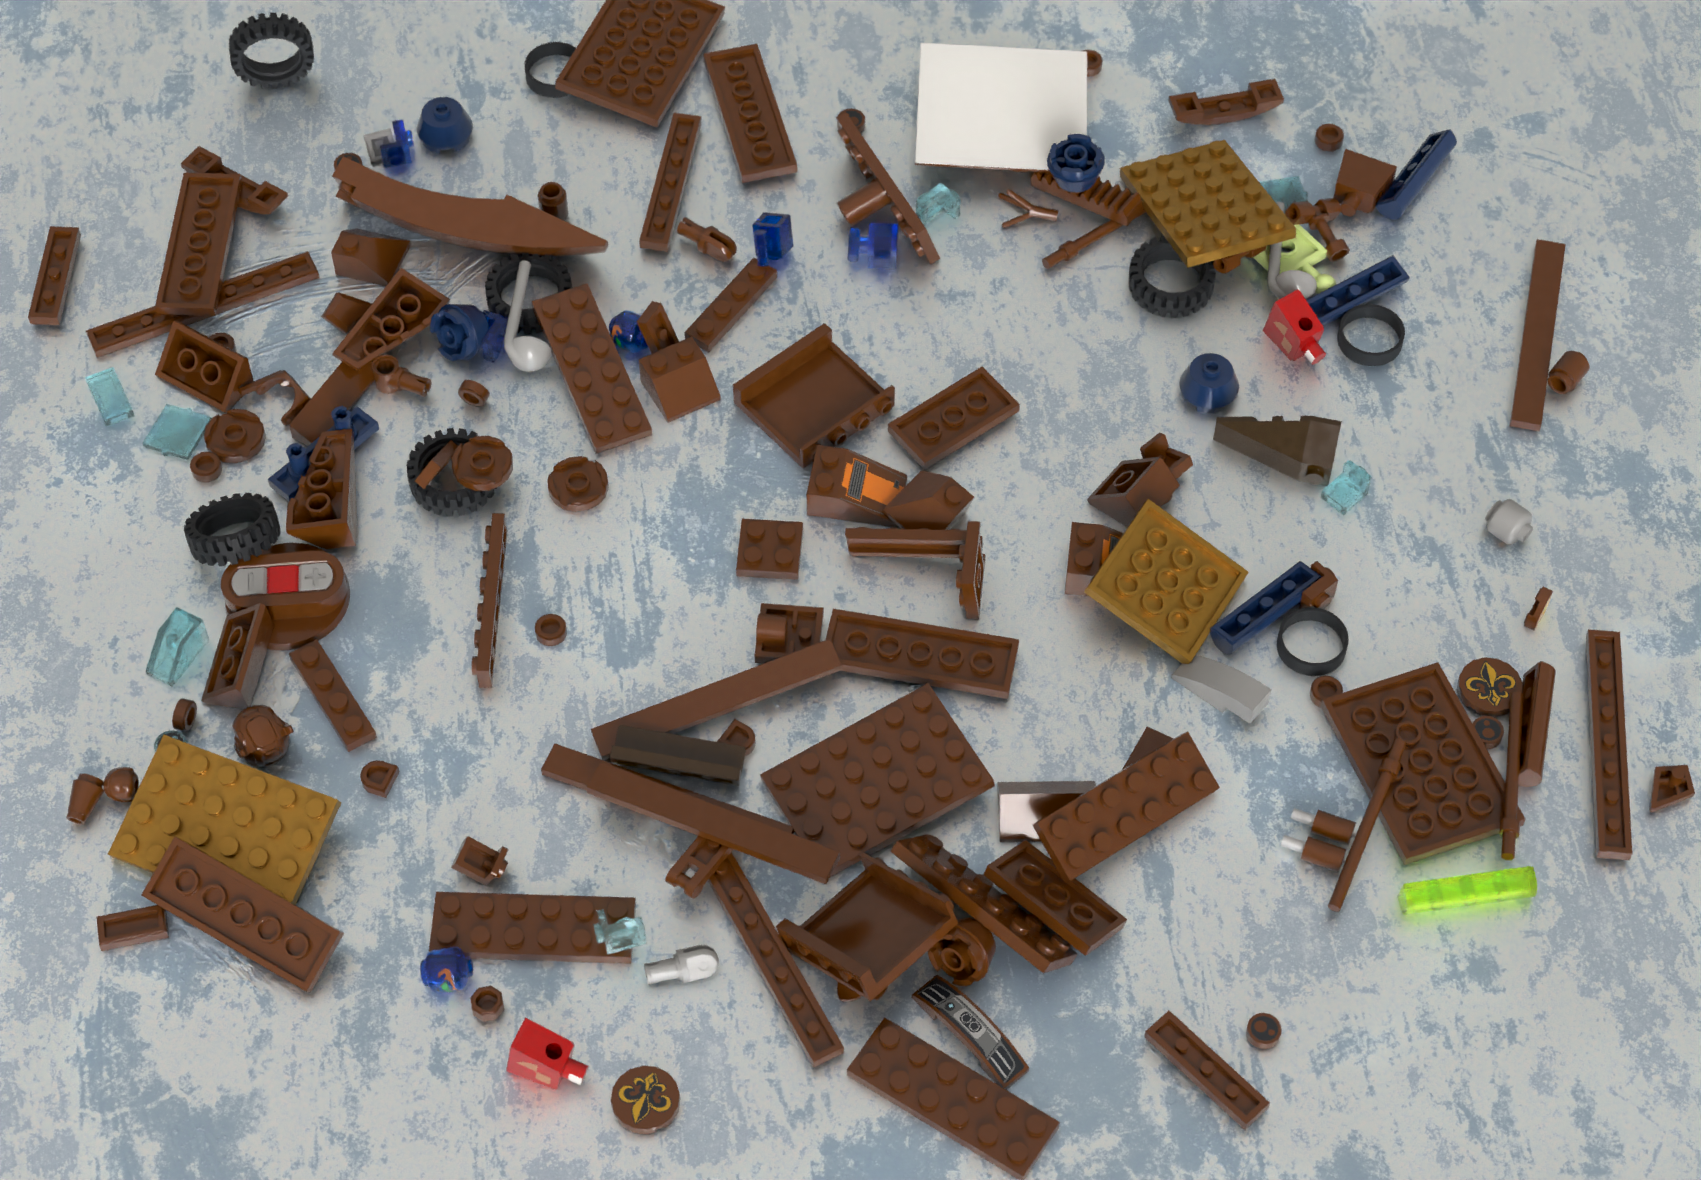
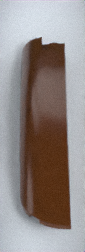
(463, 221)

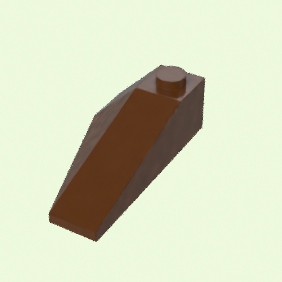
(394, 317)
(326, 497)

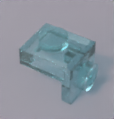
(935, 202)

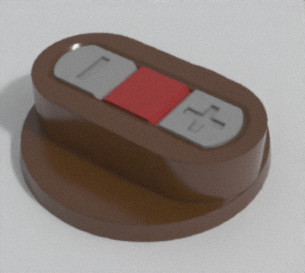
(297, 584)

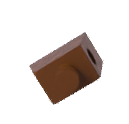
(1362, 182)

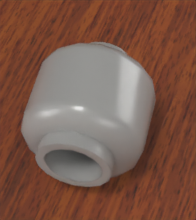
(1509, 521)

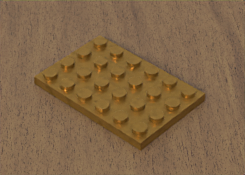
(1207, 203)
(228, 811)

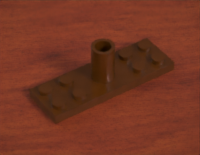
(879, 193)

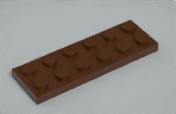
(750, 113)
(199, 244)
(591, 368)
(923, 653)
(1125, 807)
(985, 903)
(242, 914)
(527, 926)
(953, 1099)

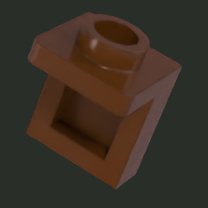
(1175, 460)
(1322, 591)
(480, 861)

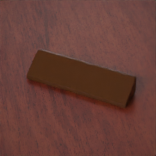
(341, 389)

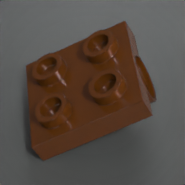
(786, 630)

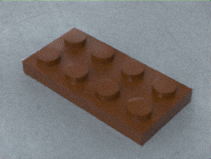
(953, 417)
(1064, 907)

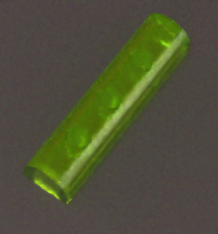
(1467, 890)

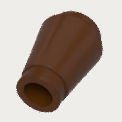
(84, 796)

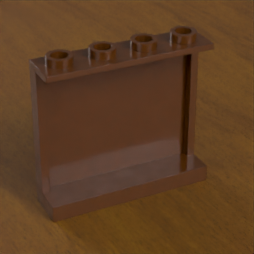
(811, 396)
(871, 928)

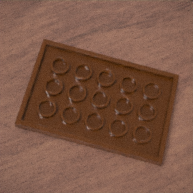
(639, 55)
(879, 778)
(1446, 779)

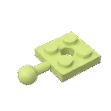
(1304, 255)

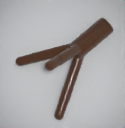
(1034, 211)

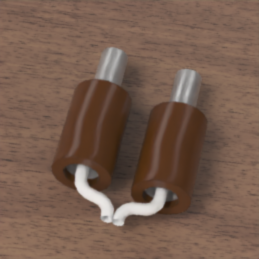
(1318, 851)

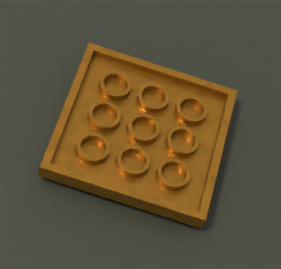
(1166, 582)

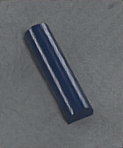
(1416, 174)
(1358, 290)
(1262, 608)

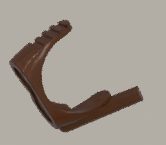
(284, 379)

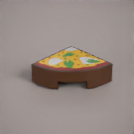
(1540, 606)

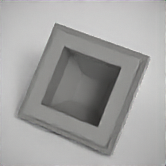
(374, 141)

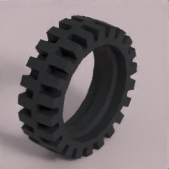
(269, 28)
(507, 272)
(1164, 300)
(438, 499)
(236, 545)

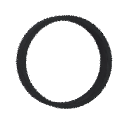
(538, 53)
(1377, 312)
(1318, 615)

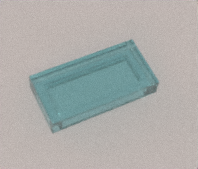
(109, 396)

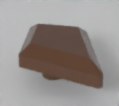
(345, 311)
(1670, 786)

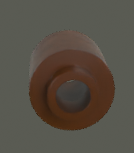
(553, 200)
(1568, 372)

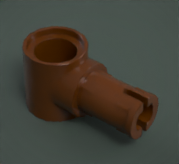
(391, 377)

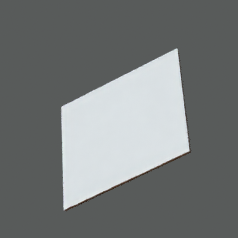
(997, 105)

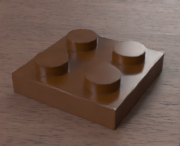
(769, 549)

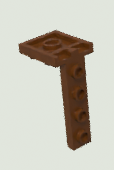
(929, 543)

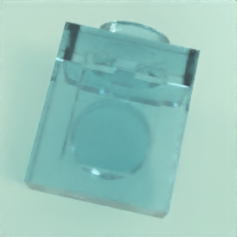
(1347, 488)
(621, 935)

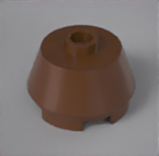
(964, 952)

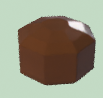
(487, 1003)

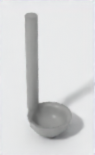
(1288, 281)
(524, 351)

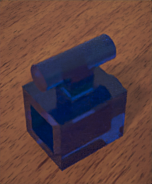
(772, 237)
(879, 245)

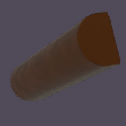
(1537, 703)

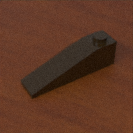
(1294, 448)

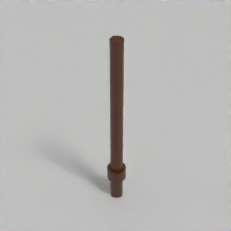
(1070, 249)
(1388, 771)
(1509, 825)

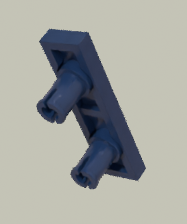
(286, 479)

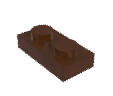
(656, 327)

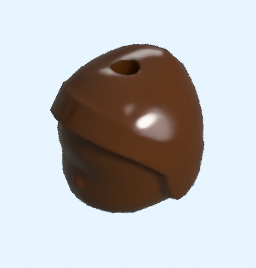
(121, 784)

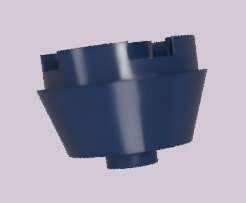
(444, 125)
(1075, 163)
(459, 330)
(1209, 383)

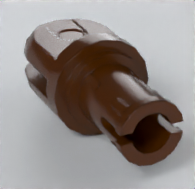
(708, 240)

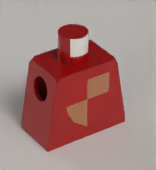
(1295, 328)
(544, 1056)

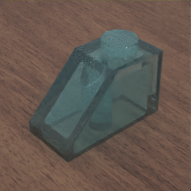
(176, 646)

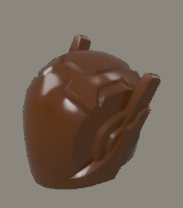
(261, 736)

